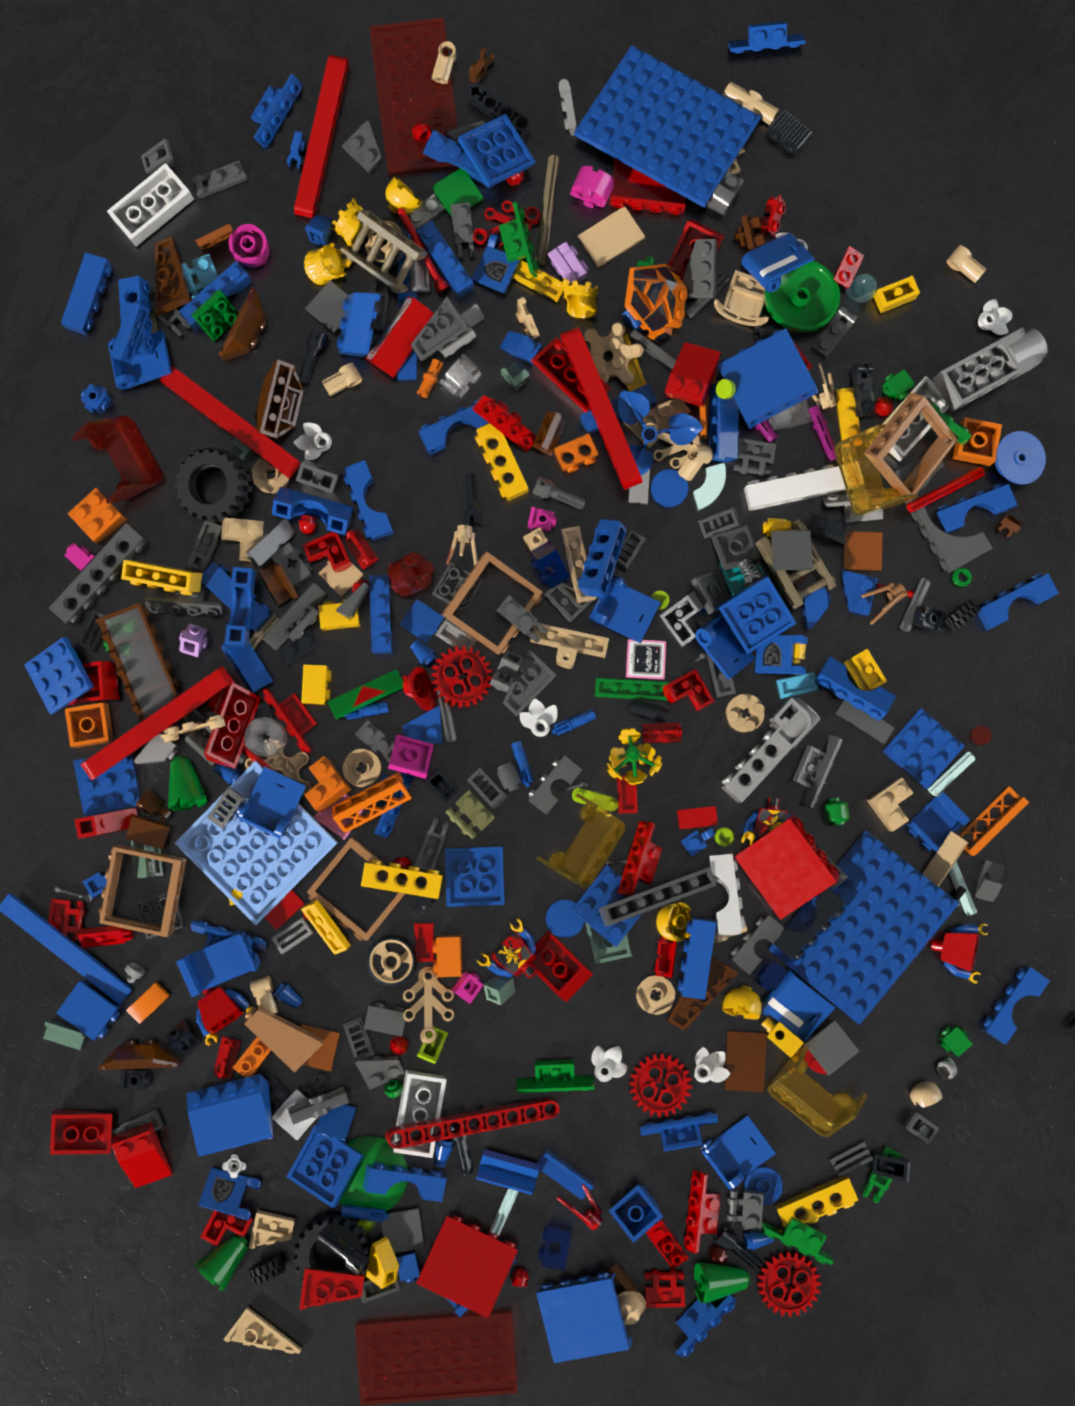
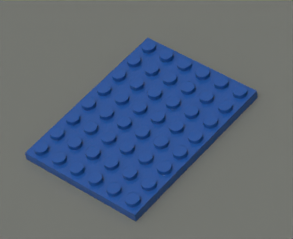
(667, 126)
(884, 928)

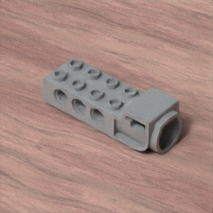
(991, 367)
(785, 735)

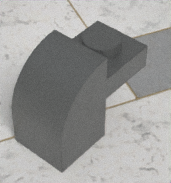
(724, 195)
(507, 671)

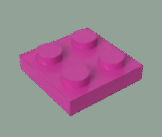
(411, 756)

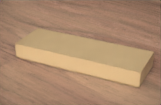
(945, 858)

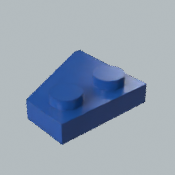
(854, 587)
(425, 727)

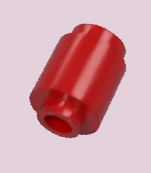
(216, 701)

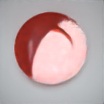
(981, 735)

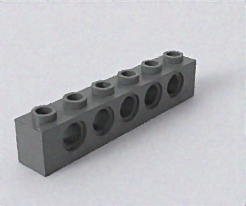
(61, 606)
(657, 897)

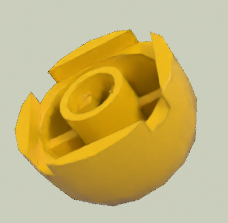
(401, 196)
(673, 921)
(743, 1002)

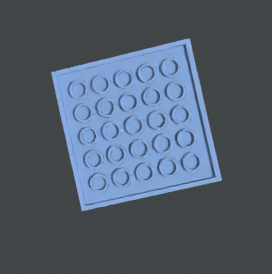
(252, 859)

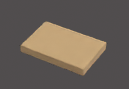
(611, 237)

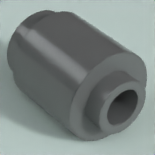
(509, 777)

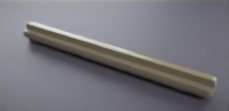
(547, 209)

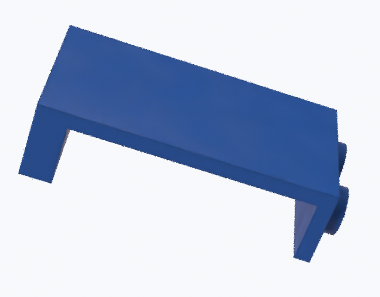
(218, 963)

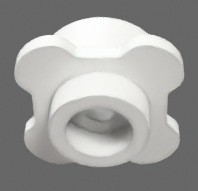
(239, 1166)

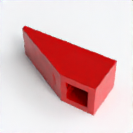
(104, 823)
(667, 1244)

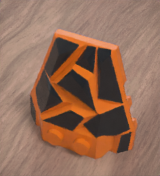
(656, 299)

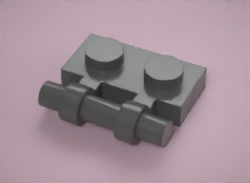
(755, 451)
(752, 1209)

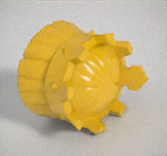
(347, 224)
(325, 264)
(580, 299)

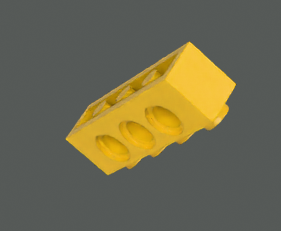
(518, 485)
(371, 879)
(822, 1193)

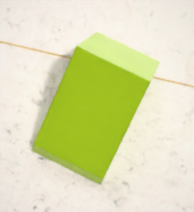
(431, 1051)

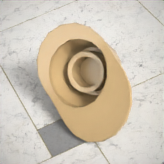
(632, 1306)

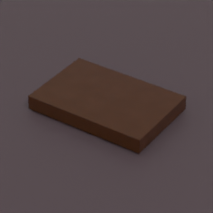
(745, 1061)

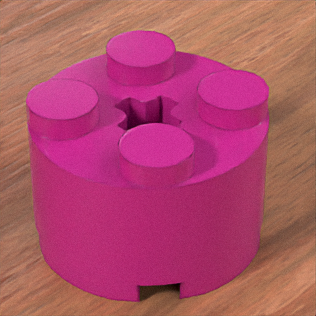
(592, 187)
(239, 246)

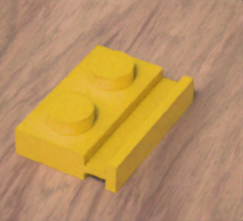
(864, 671)

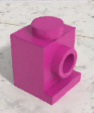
(534, 522)
(79, 556)
(469, 993)

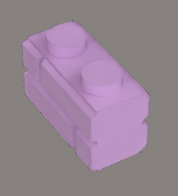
(567, 264)

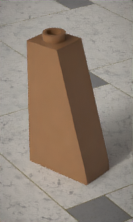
(284, 1038)

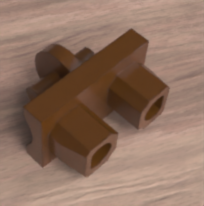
(750, 224)

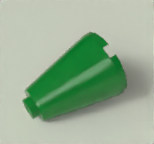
(184, 786)
(223, 1261)
(718, 1281)

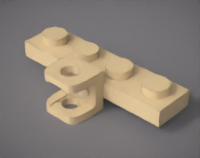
(571, 642)

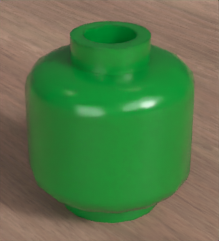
(836, 812)

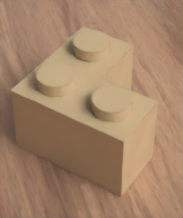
(242, 531)
(886, 804)

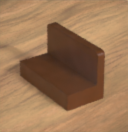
(549, 433)
(277, 583)
(147, 831)
(621, 1280)

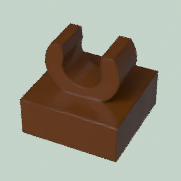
(1011, 523)

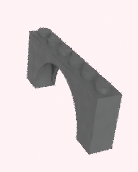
(951, 549)

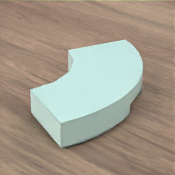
(712, 486)

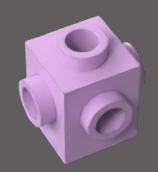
(193, 640)

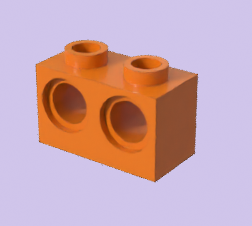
(573, 448)
(252, 1058)

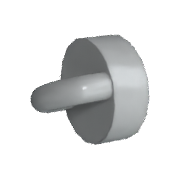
(134, 971)
(947, 1069)

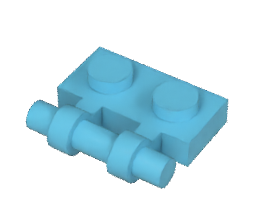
(204, 270)

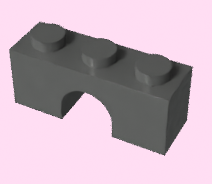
(564, 770)
(744, 954)

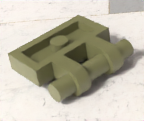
(474, 810)

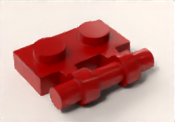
(60, 916)
(664, 1295)

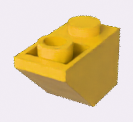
(382, 1263)

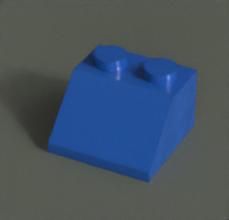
(637, 1212)

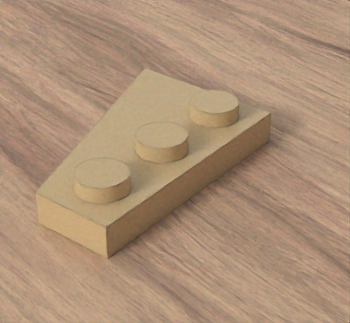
(659, 416)

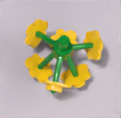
(643, 753)

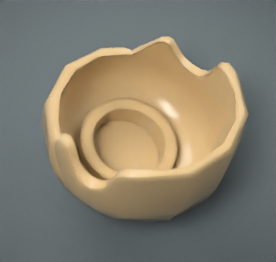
(925, 1094)

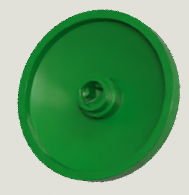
(804, 298)
(374, 1150)

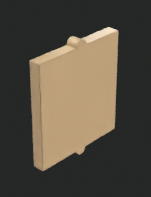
(340, 581)

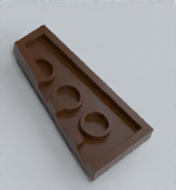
(169, 278)
(688, 1009)

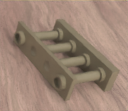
(398, 242)
(785, 580)

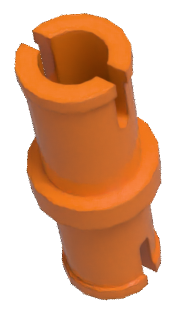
(430, 378)

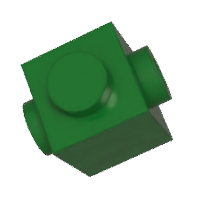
(898, 385)
(955, 1040)

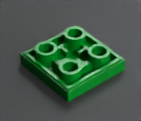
(457, 189)
(215, 315)

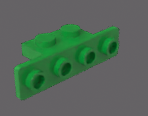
(516, 240)
(555, 1076)
(801, 1236)

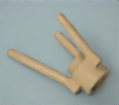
(827, 398)
(463, 535)

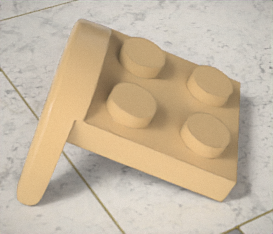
(743, 301)

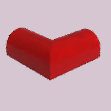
(330, 546)
(691, 685)
(220, 1222)

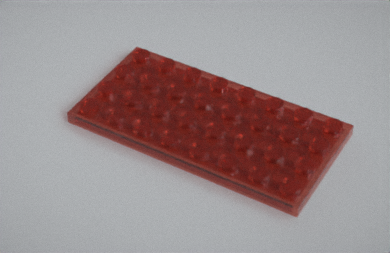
(407, 94)
(436, 1358)

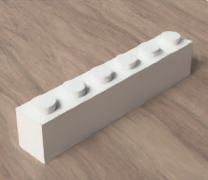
(794, 487)

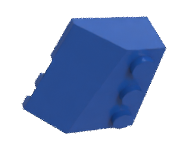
(355, 325)

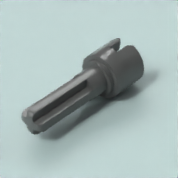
(546, 488)

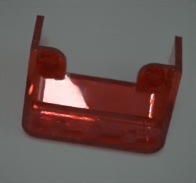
(127, 452)

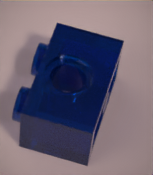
(556, 571)
(770, 974)
(555, 1258)

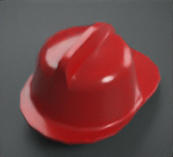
(418, 686)

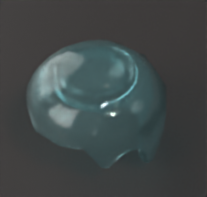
(862, 288)

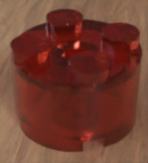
(410, 574)

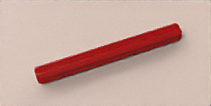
(945, 489)

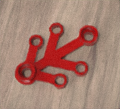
(505, 219)

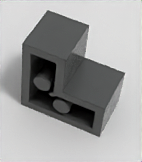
(681, 620)

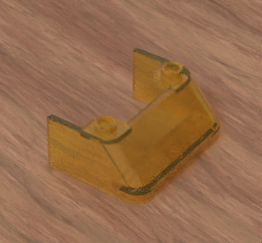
(862, 477)
(590, 846)
(810, 1100)

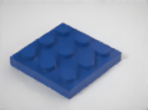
(496, 150)
(756, 614)
(58, 675)
(923, 748)
(111, 790)
(474, 876)
(599, 894)
(325, 1167)

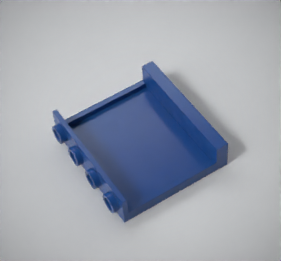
(768, 378)
(583, 1317)

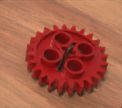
(446, 684)
(643, 1079)
(806, 1286)

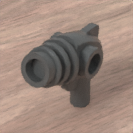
(751, 573)

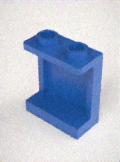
(936, 821)
(88, 1011)

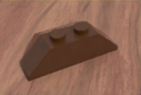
(245, 329)
(279, 400)
(140, 1056)

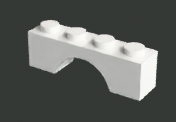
(728, 919)

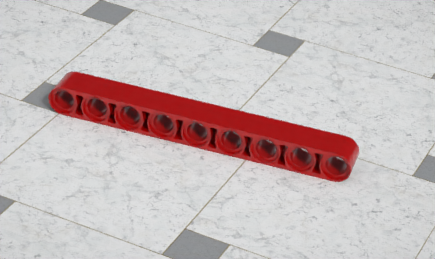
(321, 136)
(601, 408)
(231, 422)
(157, 723)
(463, 1122)

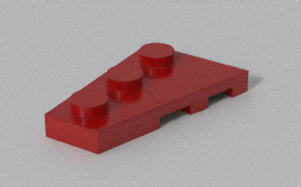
(329, 1286)

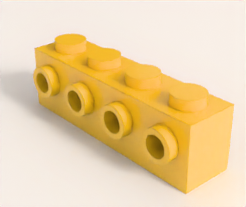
(161, 576)

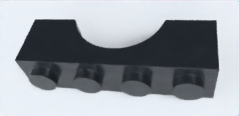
(794, 943)

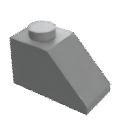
(157, 751)

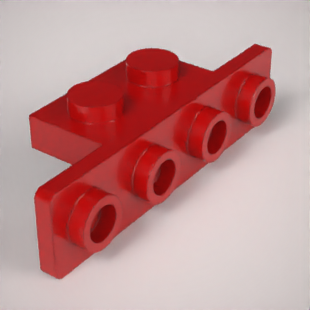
(505, 421)
(294, 715)
(641, 860)
(702, 1212)

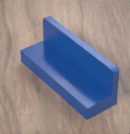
(130, 332)
(248, 667)
(508, 1172)
(564, 1174)

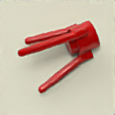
(590, 1217)

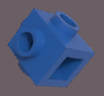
(94, 404)

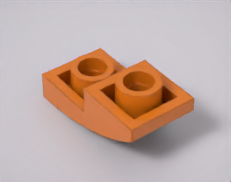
(147, 1002)

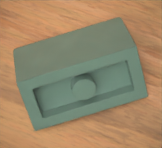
(143, 866)
(64, 1034)

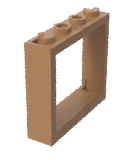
(892, 432)
(465, 587)
(109, 892)
(332, 910)

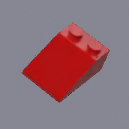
(683, 250)
(692, 374)
(105, 682)
(559, 967)
(80, 1132)
(141, 1155)

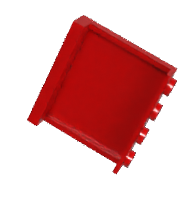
(642, 192)
(787, 867)
(467, 1266)

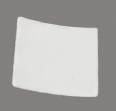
(283, 1118)

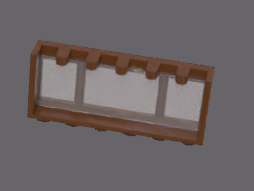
(139, 659)

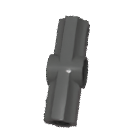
(318, 1105)

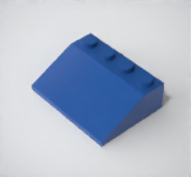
(230, 1114)

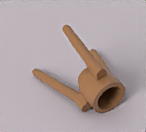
(895, 594)

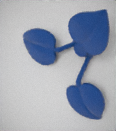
(682, 429)

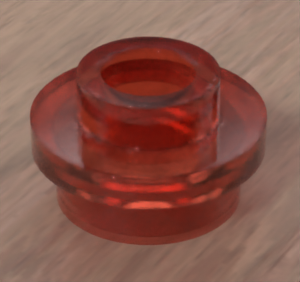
(718, 1255)

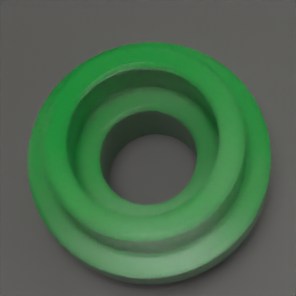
(967, 574)
(393, 1088)

